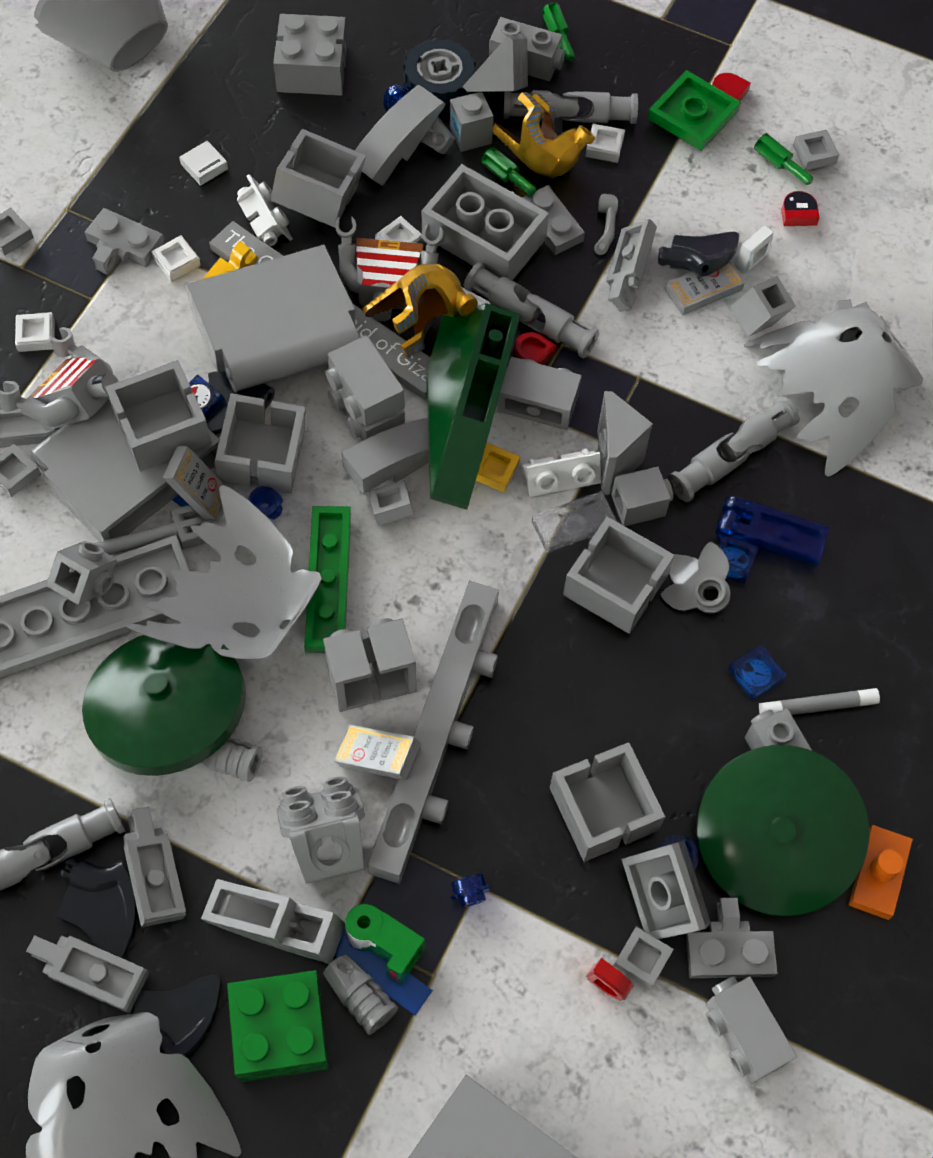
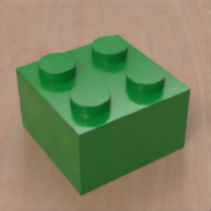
(277, 1026)

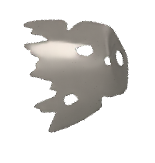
(840, 370)
(234, 592)
(122, 1096)

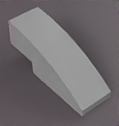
(398, 133)
(388, 455)
(274, 920)

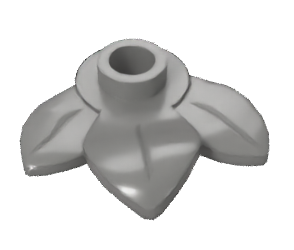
(695, 577)

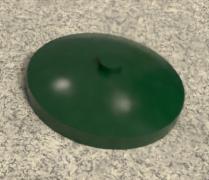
(162, 705)
(783, 830)

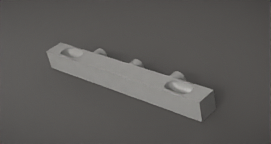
(435, 731)

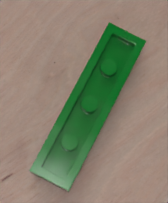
(330, 558)

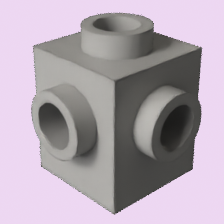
(82, 572)

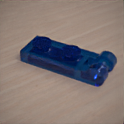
(773, 530)

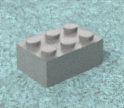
(485, 223)

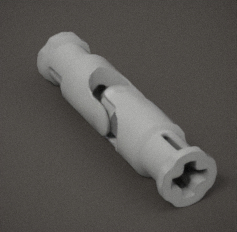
(603, 106)
(513, 297)
(752, 436)
(76, 830)

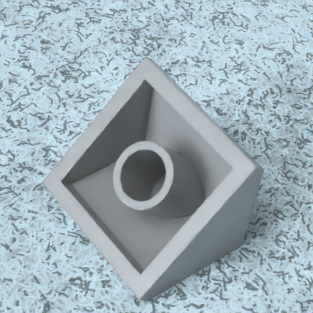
(504, 69)
(621, 439)
(666, 891)

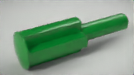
(556, 23)
(780, 157)
(506, 170)

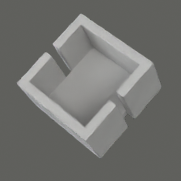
(310, 54)
(317, 177)
(364, 389)
(156, 414)
(258, 450)
(621, 574)
(383, 646)
(609, 805)

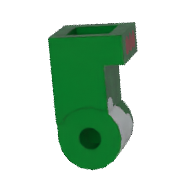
(387, 938)

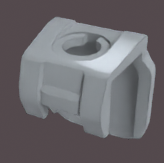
(322, 814)

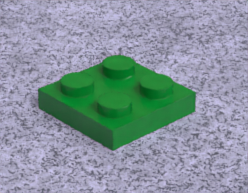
(694, 110)

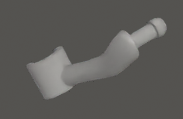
(607, 204)

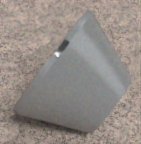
(105, 30)

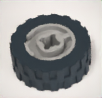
(440, 69)

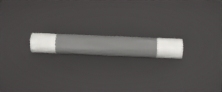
(824, 702)

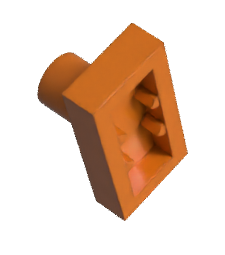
(882, 873)

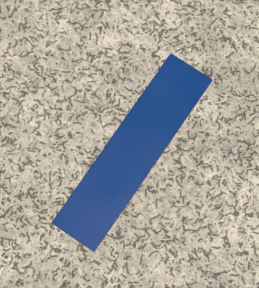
(410, 994)

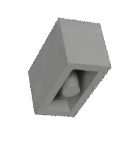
(539, 392)

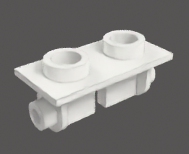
(272, 220)
(567, 473)

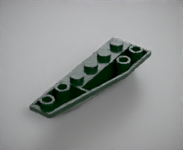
(463, 396)

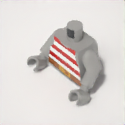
(377, 264)
(70, 392)

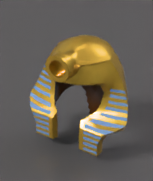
(541, 147)
(426, 294)

